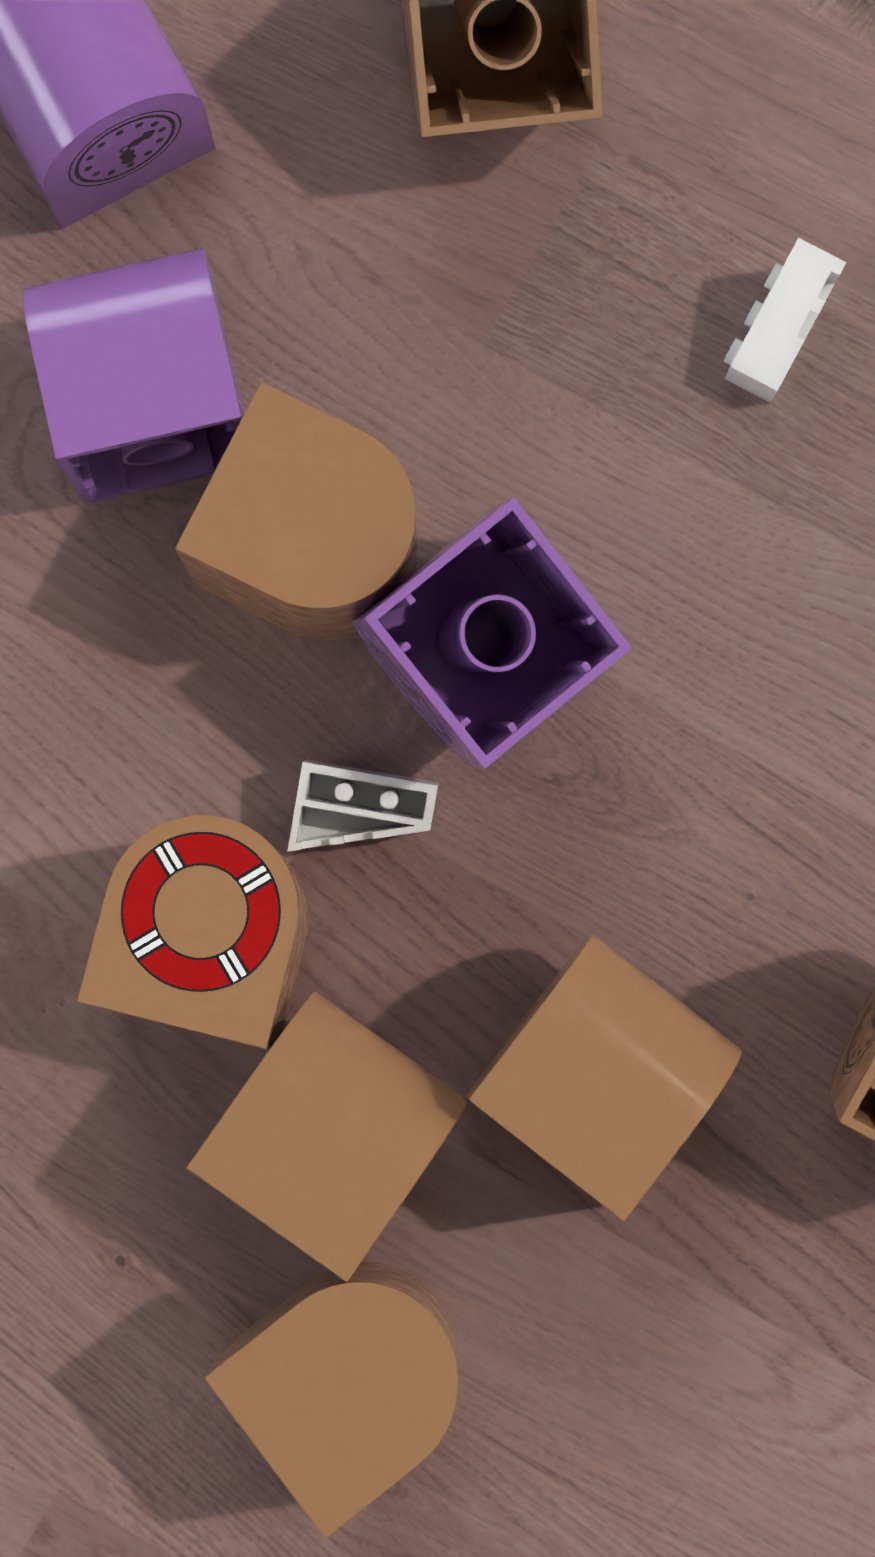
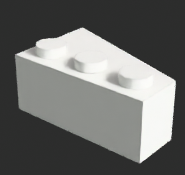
(783, 319)
(357, 804)

